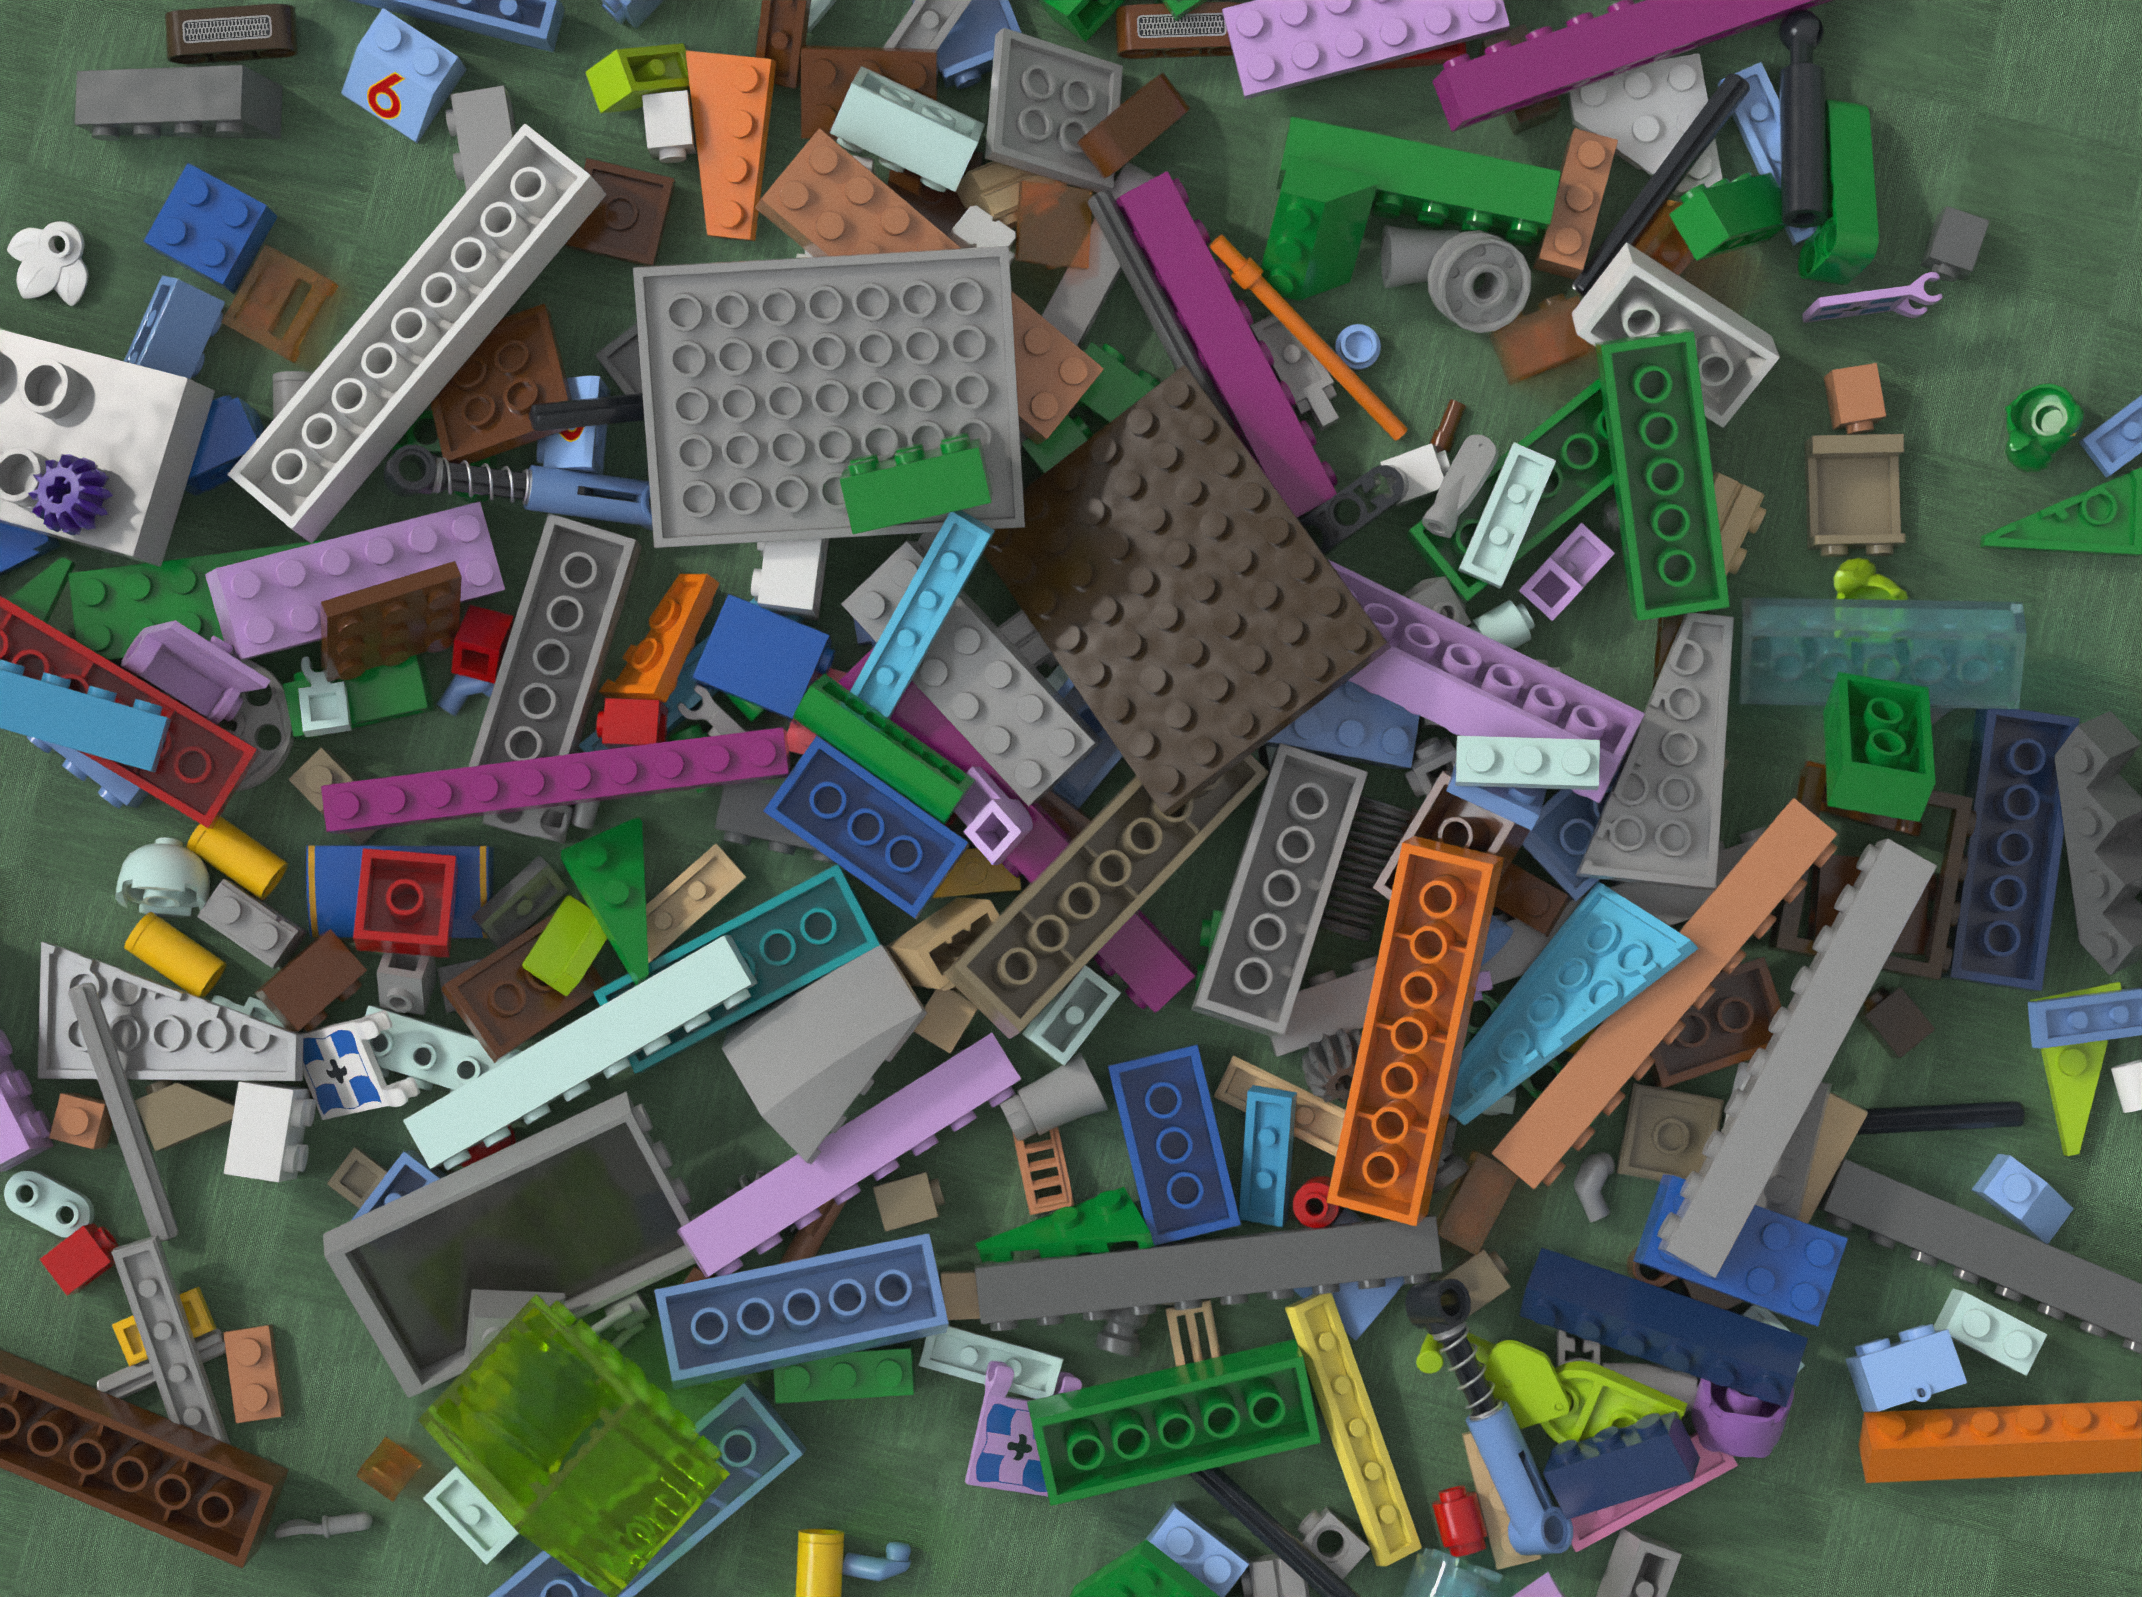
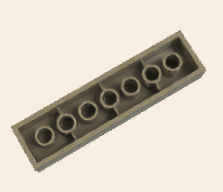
(1088, 896)

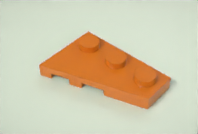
(659, 658)

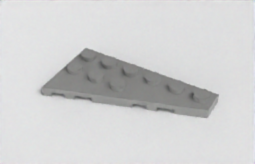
(1668, 792)
(155, 1029)

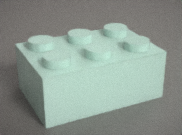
(906, 130)

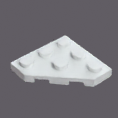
(1649, 115)

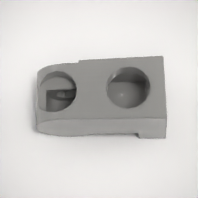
(544, 823)

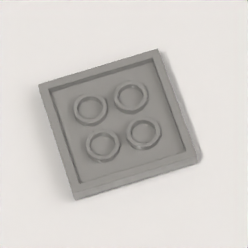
(1044, 104)

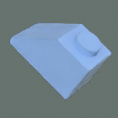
(2023, 1197)

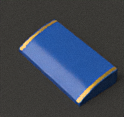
(335, 877)

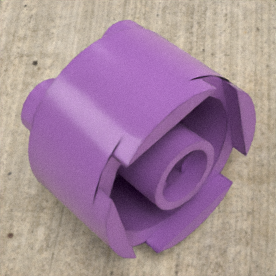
(1737, 1421)

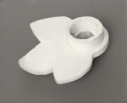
(47, 268)

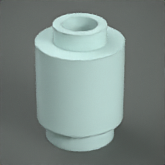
(1505, 624)

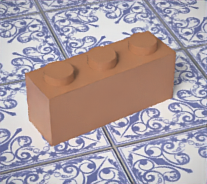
(1577, 204)

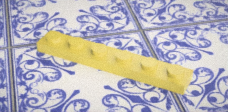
(1353, 1428)

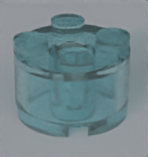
(1438, 1576)

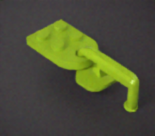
(1546, 1394)

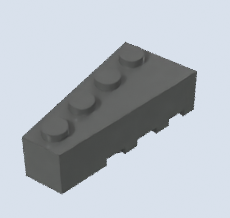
(178, 103)

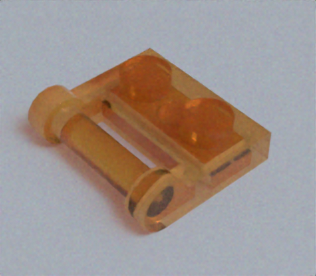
(267, 295)

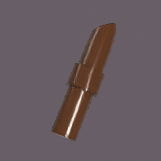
(1444, 437)

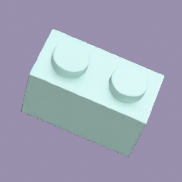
(1071, 1015)
(1990, 1331)

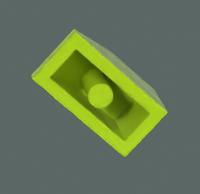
(633, 72)

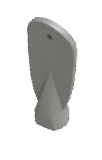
(1461, 484)

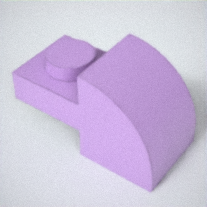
(1566, 571)
(992, 818)

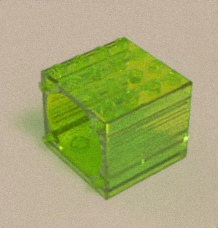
(525, 1407)

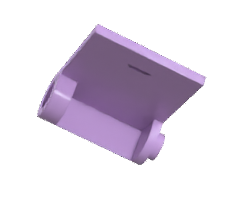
(192, 669)

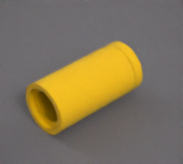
(238, 857)
(175, 955)
(819, 1563)

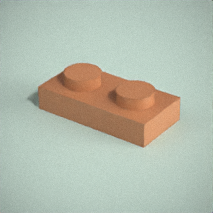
(254, 1373)

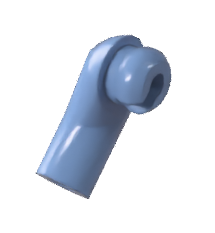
(459, 691)
(879, 1568)

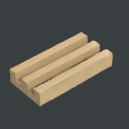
(1171, 1315)

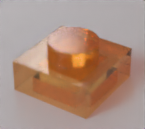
(389, 1469)

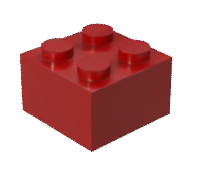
(406, 903)

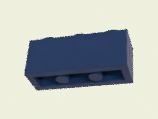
(1621, 1464)

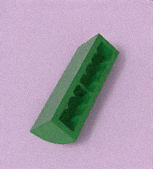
(883, 748)

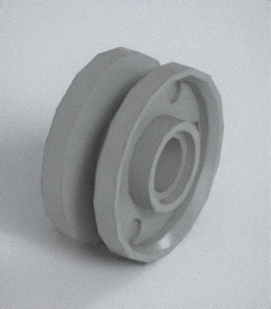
(1500, 296)

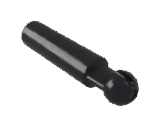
(1803, 124)

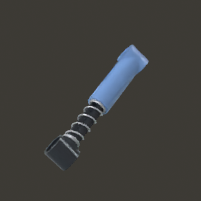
(538, 487)
(1535, 1522)

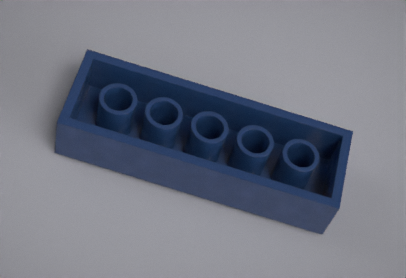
(2012, 851)

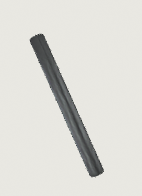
(1150, 292)

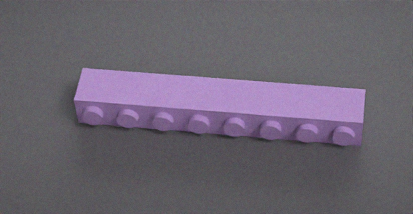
(846, 1157)

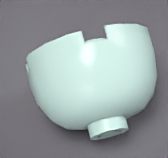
(164, 879)

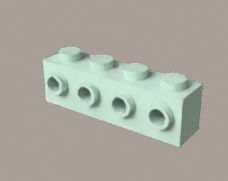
(430, 1052)

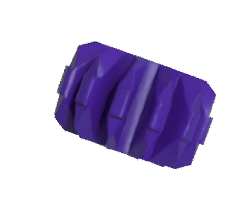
(70, 494)

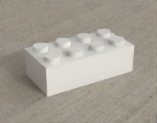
(1646, 298)

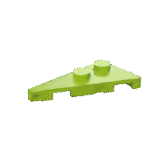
(2073, 1078)

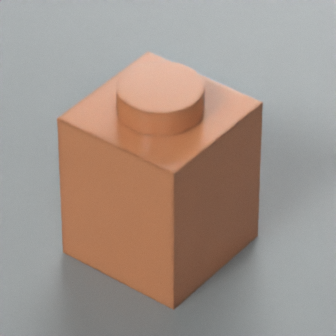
(1855, 398)
(82, 1121)

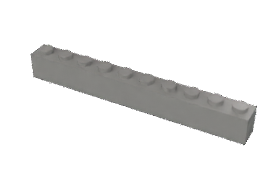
(1795, 1057)

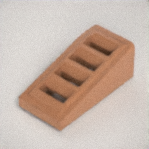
(1052, 1202)

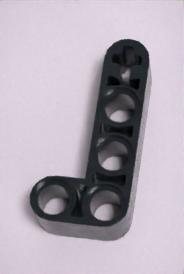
(1327, 516)

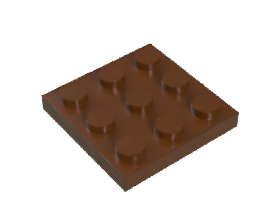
(492, 393)
(390, 622)

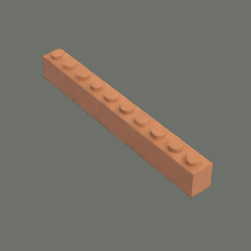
(1628, 1036)

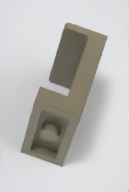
(1853, 493)

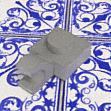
(710, 711)

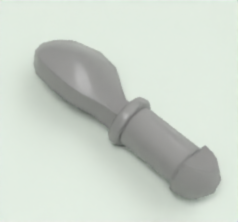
(328, 1527)

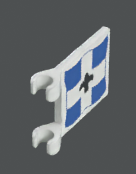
(345, 1070)

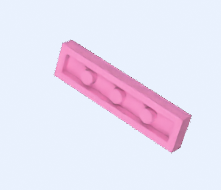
(1601, 1523)

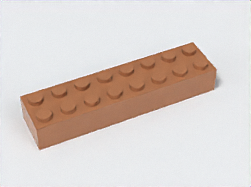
(843, 209)

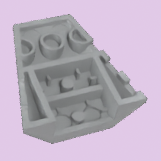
(822, 1046)

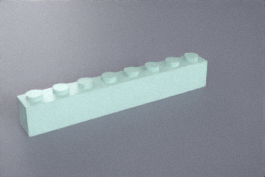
(580, 1052)

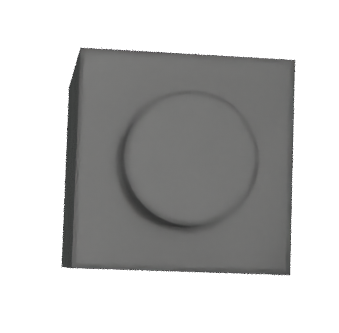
(1954, 244)

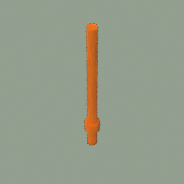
(1248, 275)

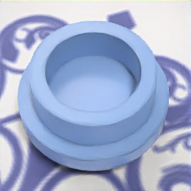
(1358, 346)

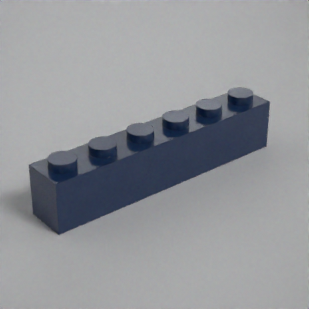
(1663, 1327)

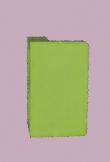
(566, 946)

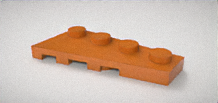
(731, 131)

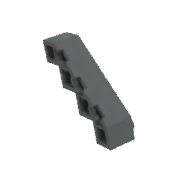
(2102, 860)

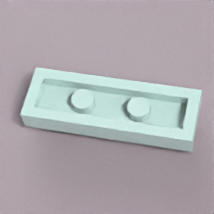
(1507, 515)
(1527, 762)
(968, 1355)

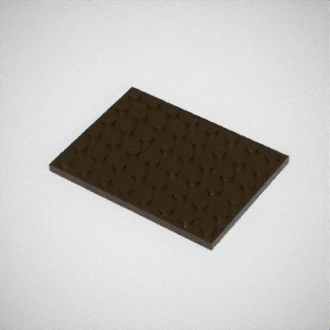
(1181, 591)

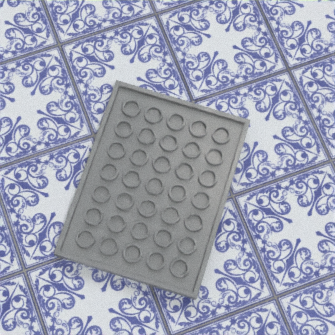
(796, 365)

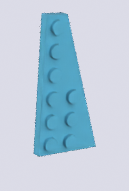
(1581, 977)

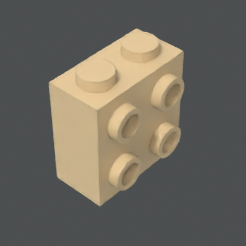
(940, 940)

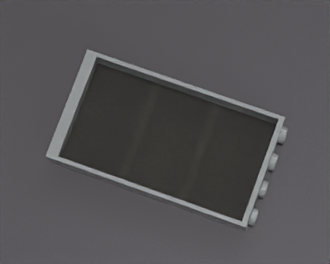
(556, 1213)

